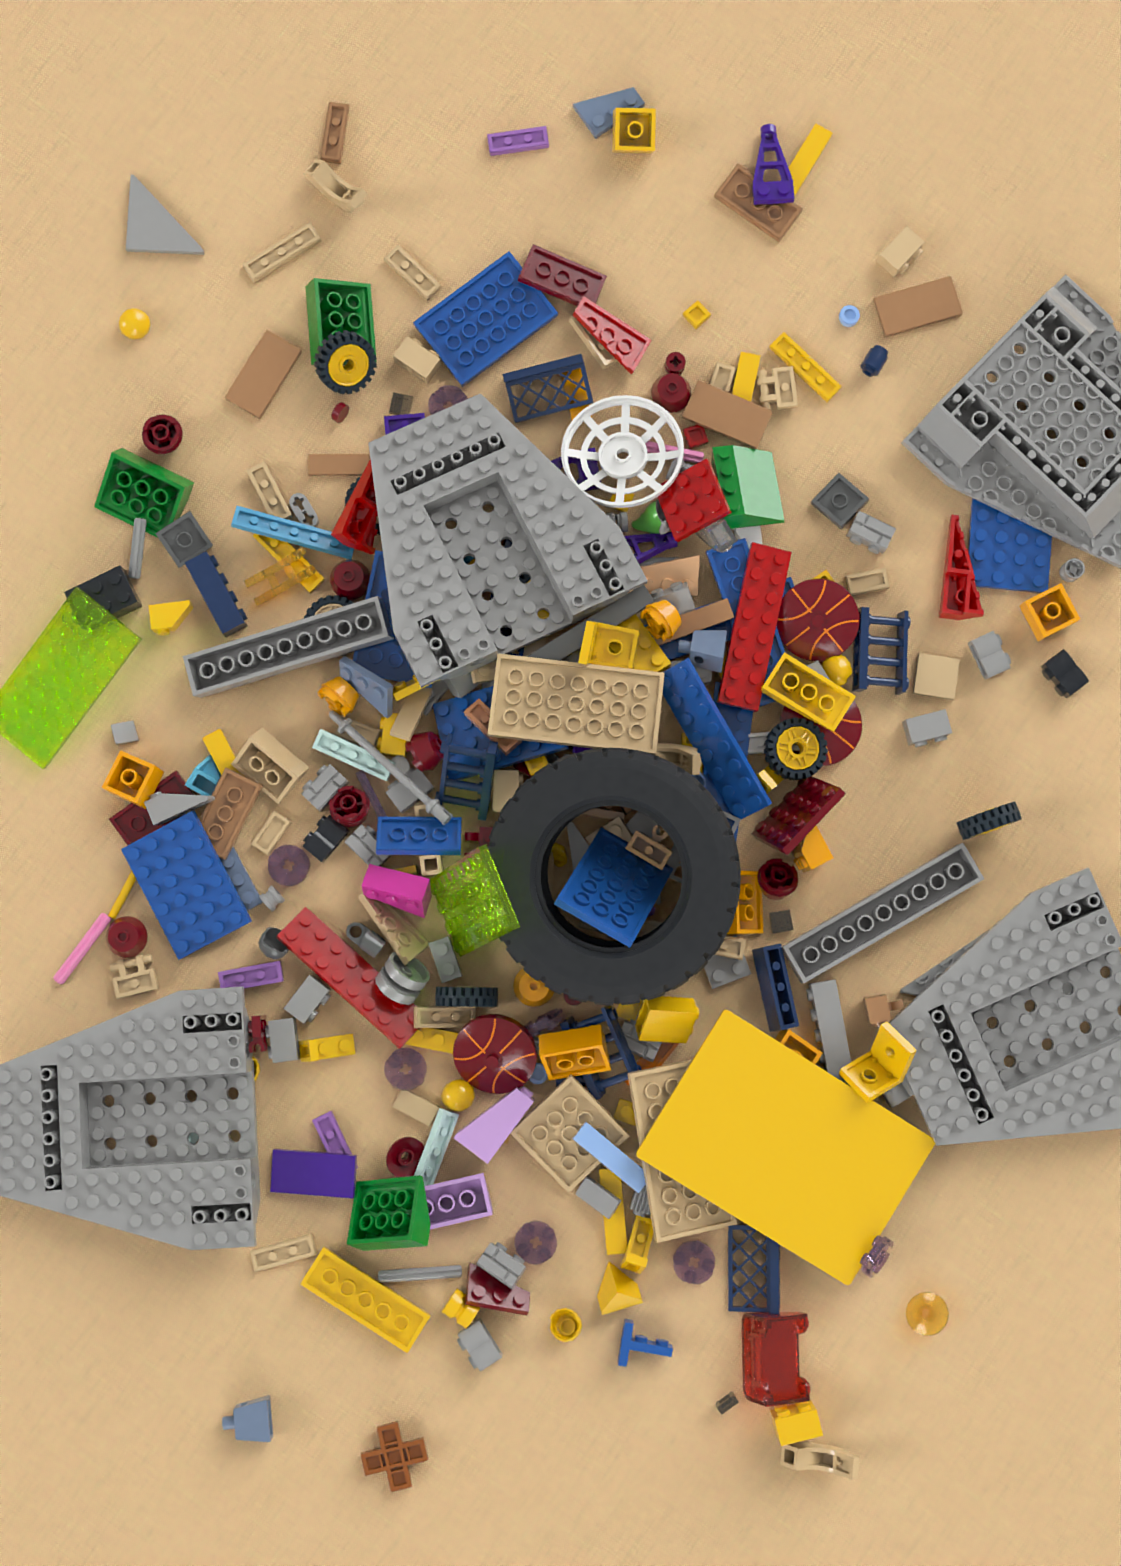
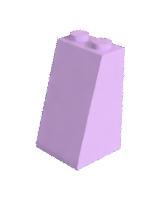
(492, 1127)

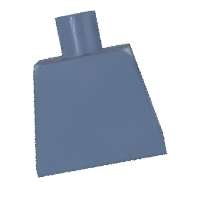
(706, 649)
(251, 1420)

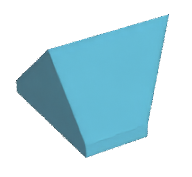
(204, 777)

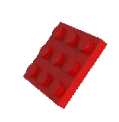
(693, 501)

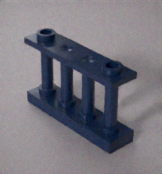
(862, 659)
(486, 772)
(595, 1085)

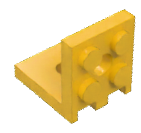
(597, 641)
(881, 1063)

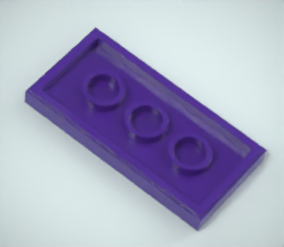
(313, 1173)

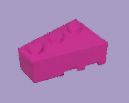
(398, 889)

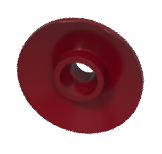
(407, 1165)

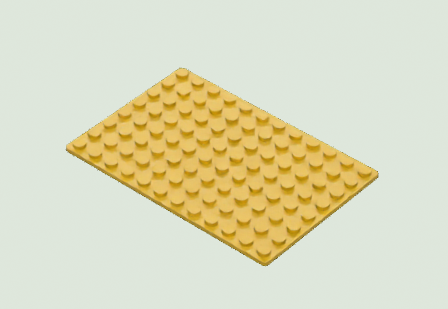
(785, 1147)

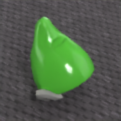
(652, 520)

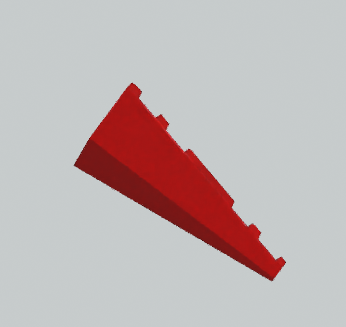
(359, 516)
(959, 589)

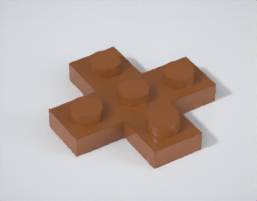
(394, 1456)

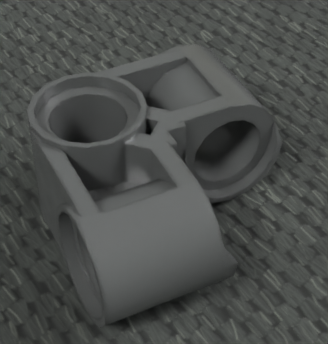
(368, 940)

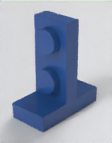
(641, 1344)

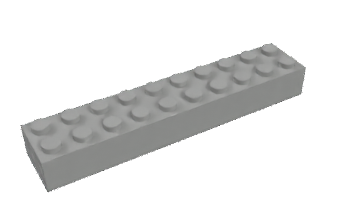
(288, 647)
(882, 913)

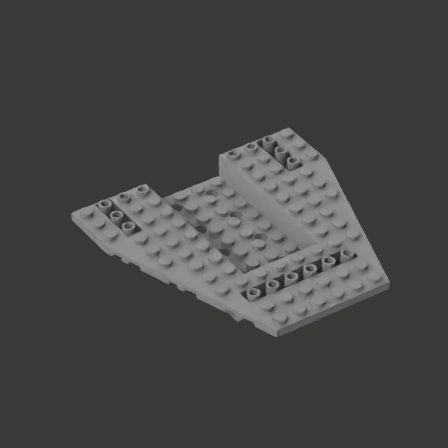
(1003, 454)
(558, 535)
(1029, 955)
(172, 1192)

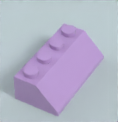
(458, 1200)

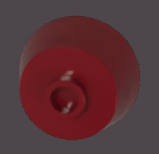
(671, 392)
(162, 434)
(350, 579)
(425, 750)
(349, 806)
(777, 879)
(126, 937)

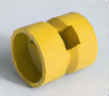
(456, 1308)

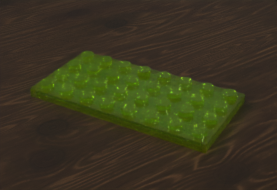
(63, 676)
(473, 901)

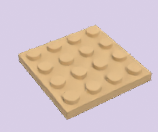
(553, 1124)

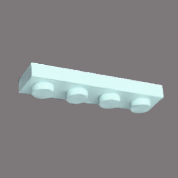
(350, 754)
(436, 1145)

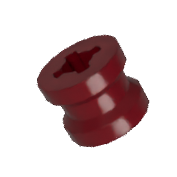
(675, 367)

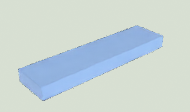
(610, 1156)

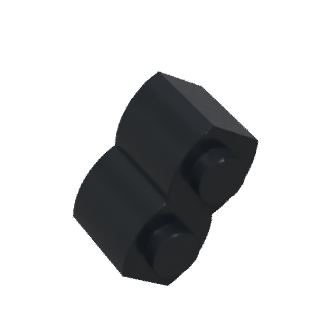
(1064, 674)
(325, 838)

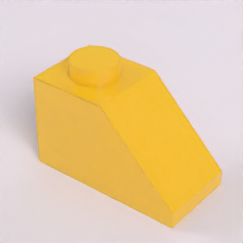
(168, 616)

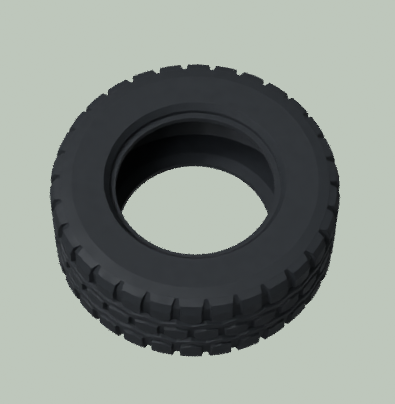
(591, 966)

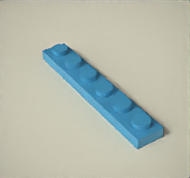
(289, 532)

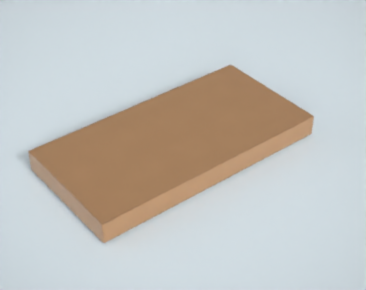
(770, 218)
(917, 306)
(263, 374)
(727, 414)
(229, 811)

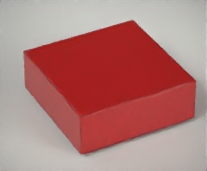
(695, 436)

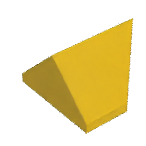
(617, 1291)

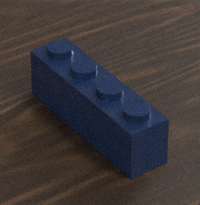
(216, 594)
(775, 988)

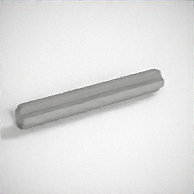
(424, 1273)

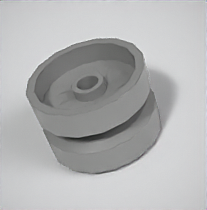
(400, 981)

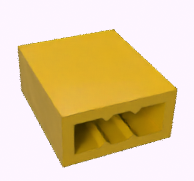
(666, 1019)

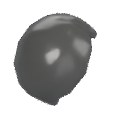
(270, 945)

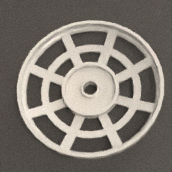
(623, 442)

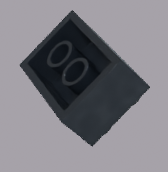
(112, 591)

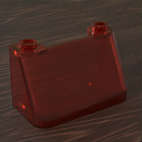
(772, 1358)

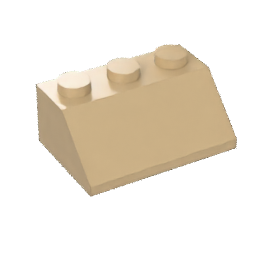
(270, 765)

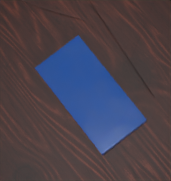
(418, 836)

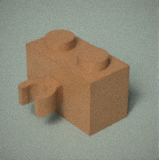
(650, 848)
(879, 1009)

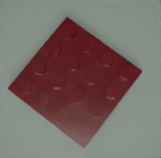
(797, 814)

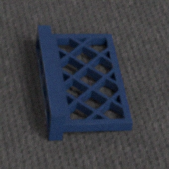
(547, 370)
(772, 1272)

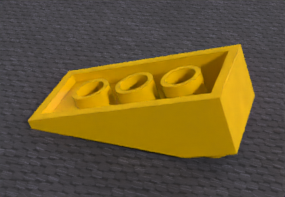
(807, 692)

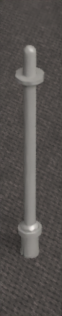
(432, 805)

